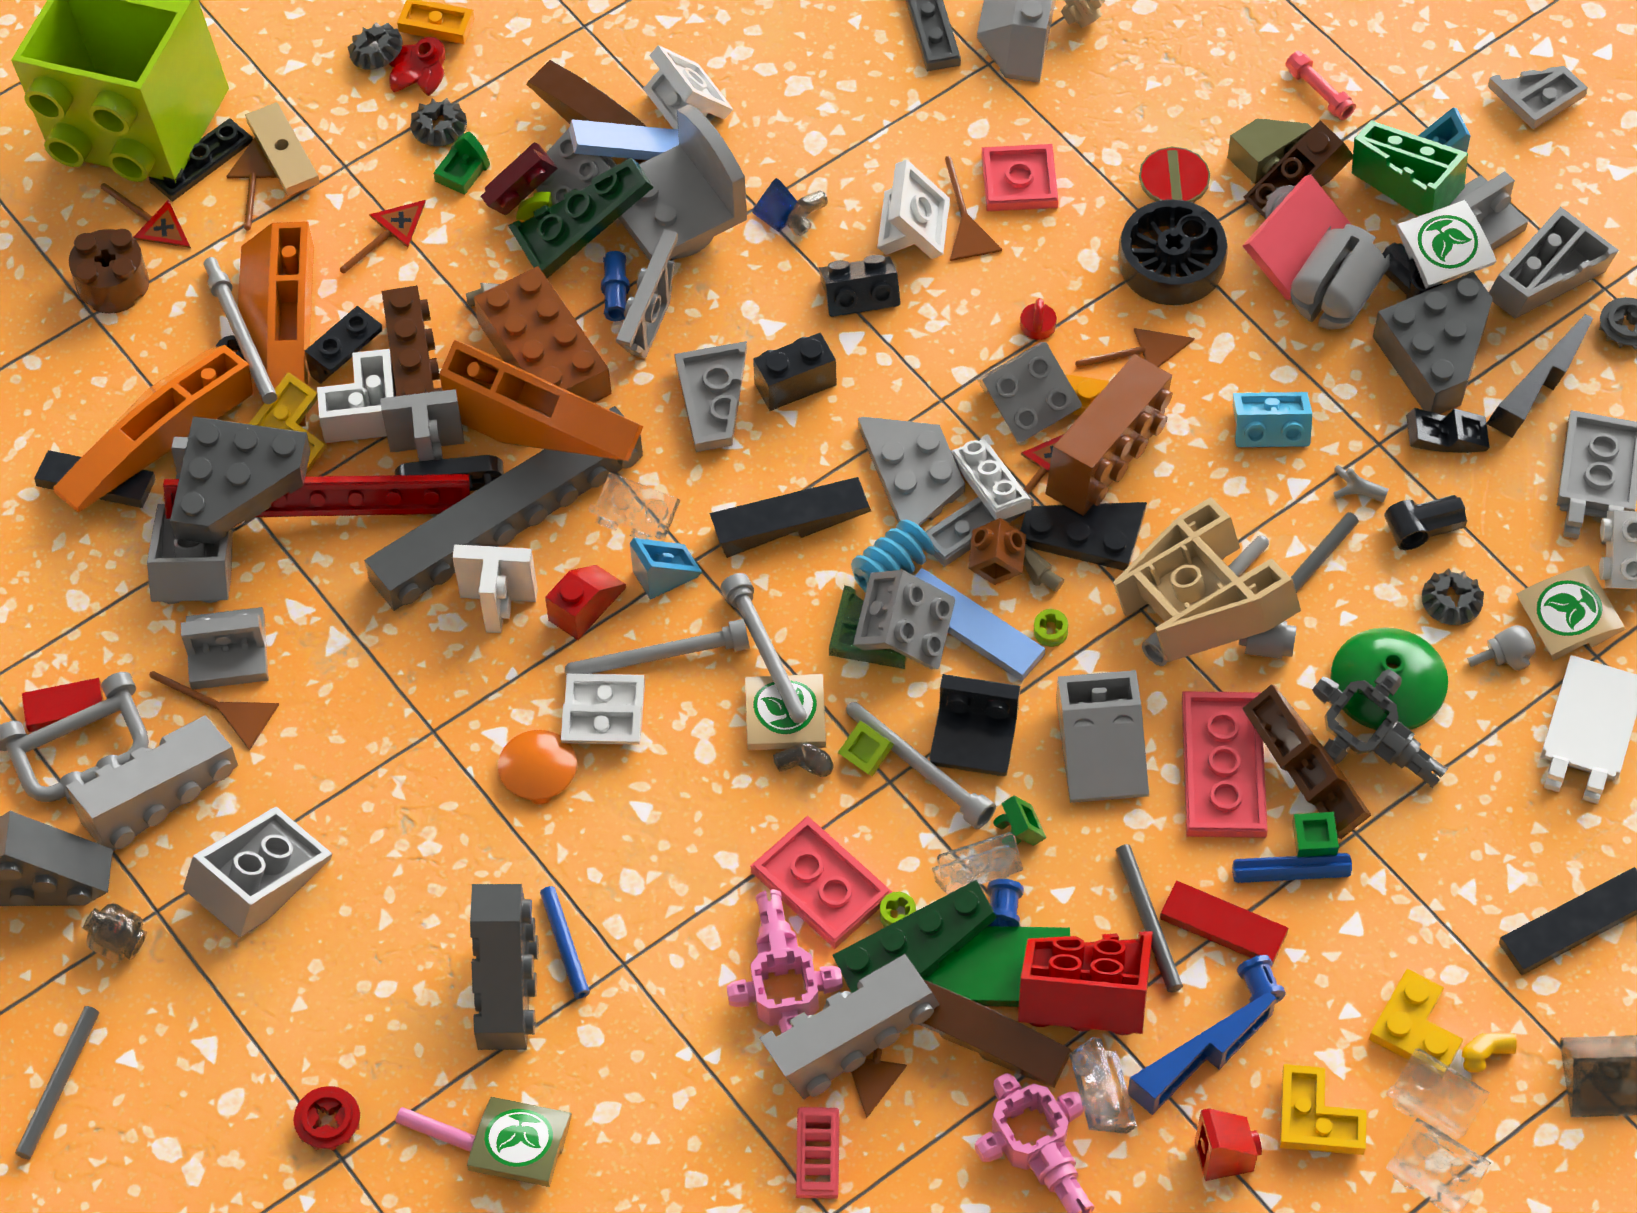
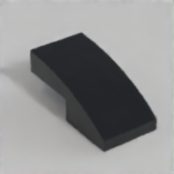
(1453, 433)

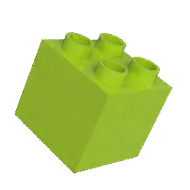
(121, 83)

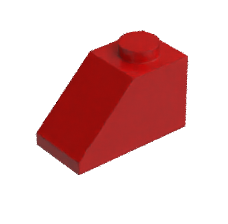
(582, 599)
(1225, 1144)

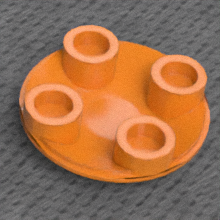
(537, 765)

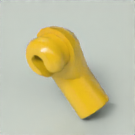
(1483, 1046)

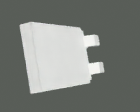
(1591, 724)

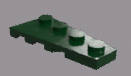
(568, 226)
(922, 936)

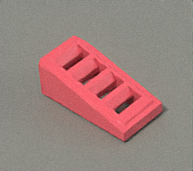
(829, 1121)

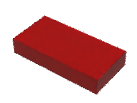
(58, 702)

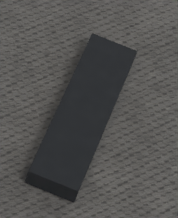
(1572, 923)

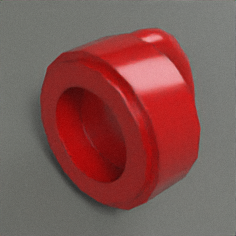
(1038, 320)

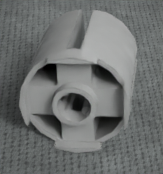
(1338, 278)

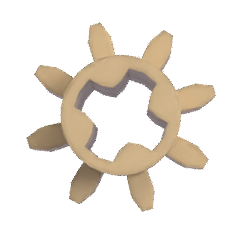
(1082, 11)

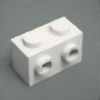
(1620, 563)

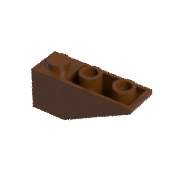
(1316, 154)

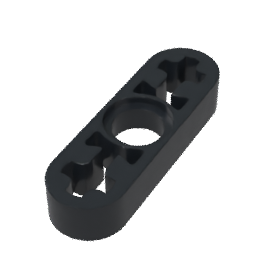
(480, 468)

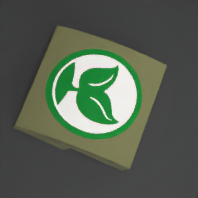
(519, 1141)

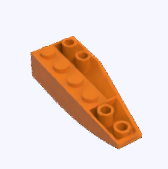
(278, 297)
(530, 410)
(145, 432)

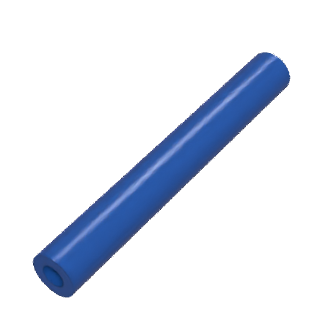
(564, 942)

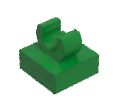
(1022, 819)
(1315, 834)

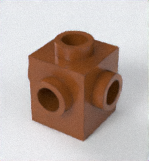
(997, 551)

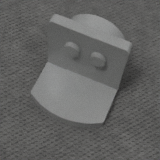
(694, 190)

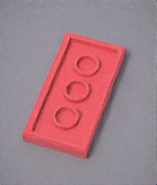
(1222, 766)

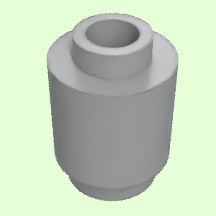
(1272, 643)

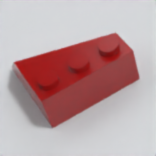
(1086, 983)

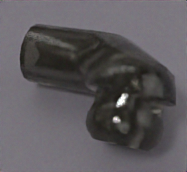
(806, 205)
(807, 757)

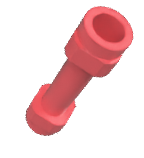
(1339, 103)

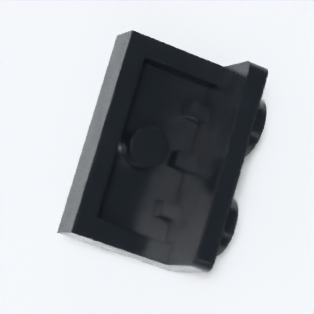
(860, 285)
(339, 343)

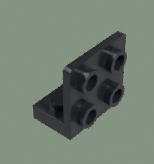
(975, 725)

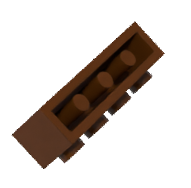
(410, 341)

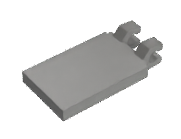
(1597, 469)

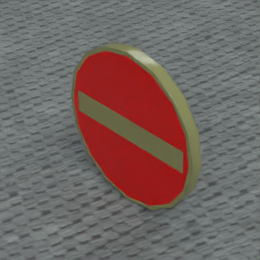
(1174, 175)

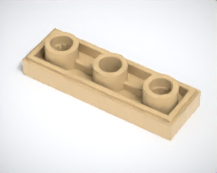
(282, 148)

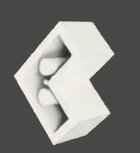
(355, 408)

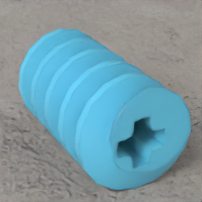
(893, 552)

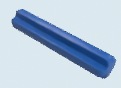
(1291, 868)

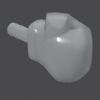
(1509, 646)

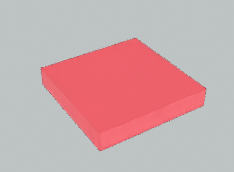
(1019, 177)

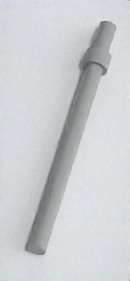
(221, 287)

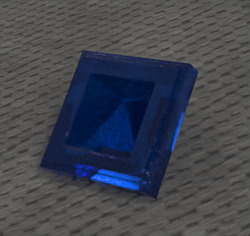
(775, 205)

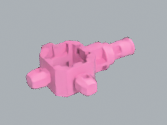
(778, 954)
(1049, 1156)

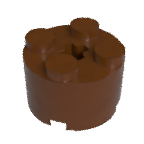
(108, 270)

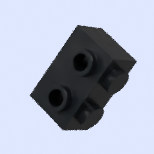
(794, 371)

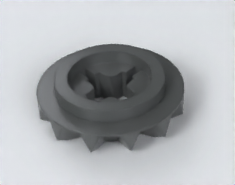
(369, 58)
(443, 133)
(1612, 319)
(1442, 607)

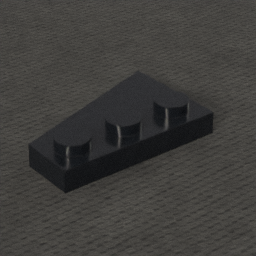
(1100, 537)

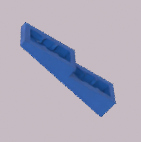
(1217, 1045)

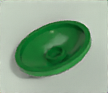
(1419, 666)

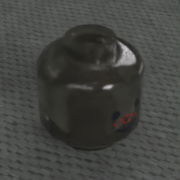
(114, 932)

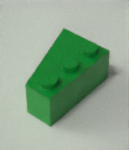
(1409, 167)

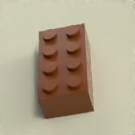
(541, 336)
(1109, 435)

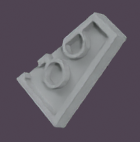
(711, 392)

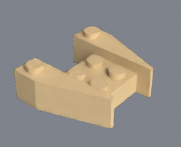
(1198, 592)

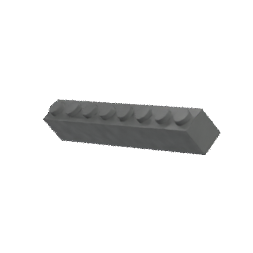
(487, 519)

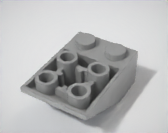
(1102, 736)

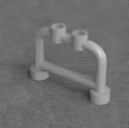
(13, 738)

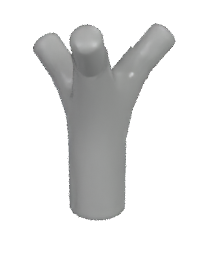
(1359, 486)

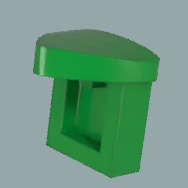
(462, 164)

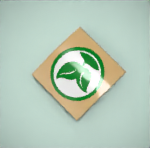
(1570, 611)
(769, 720)

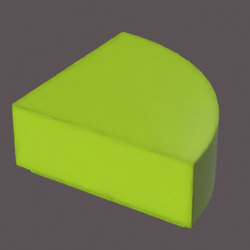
(531, 204)

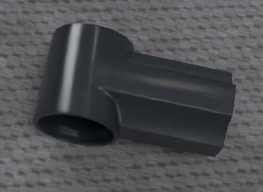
(1404, 271)
(1415, 523)

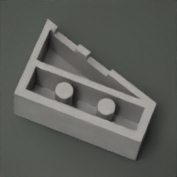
(1551, 263)

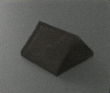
(1600, 1075)

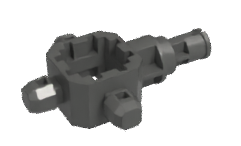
(1390, 741)

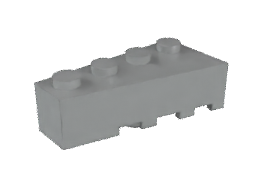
(152, 783)
(851, 1027)

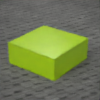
(866, 748)

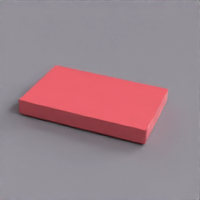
(1293, 232)
(821, 881)

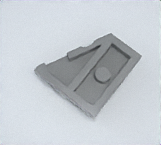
(1539, 94)

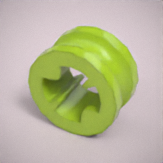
(1060, 621)
(892, 902)

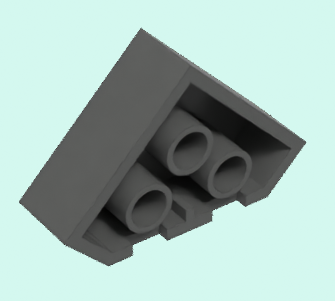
(1436, 340)
(234, 476)
(49, 865)
(503, 966)

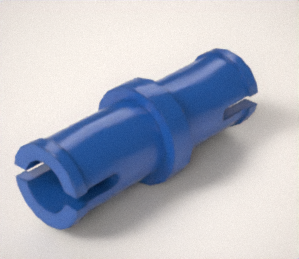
(615, 285)

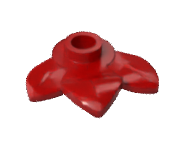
(415, 66)

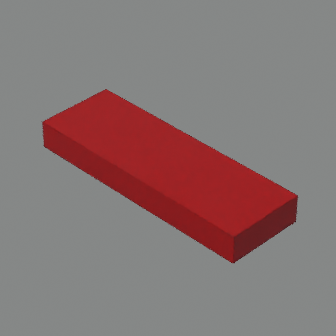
(1223, 922)

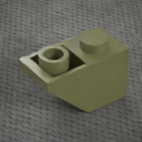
(1263, 144)

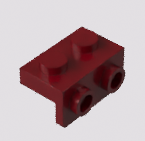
(518, 179)

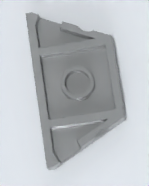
(648, 307)
(912, 466)

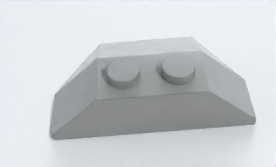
(1016, 35)

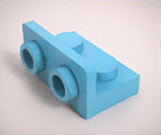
(1272, 419)

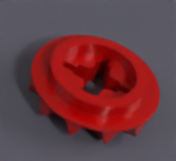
(331, 1101)

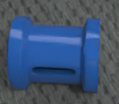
(1004, 901)
(1260, 978)

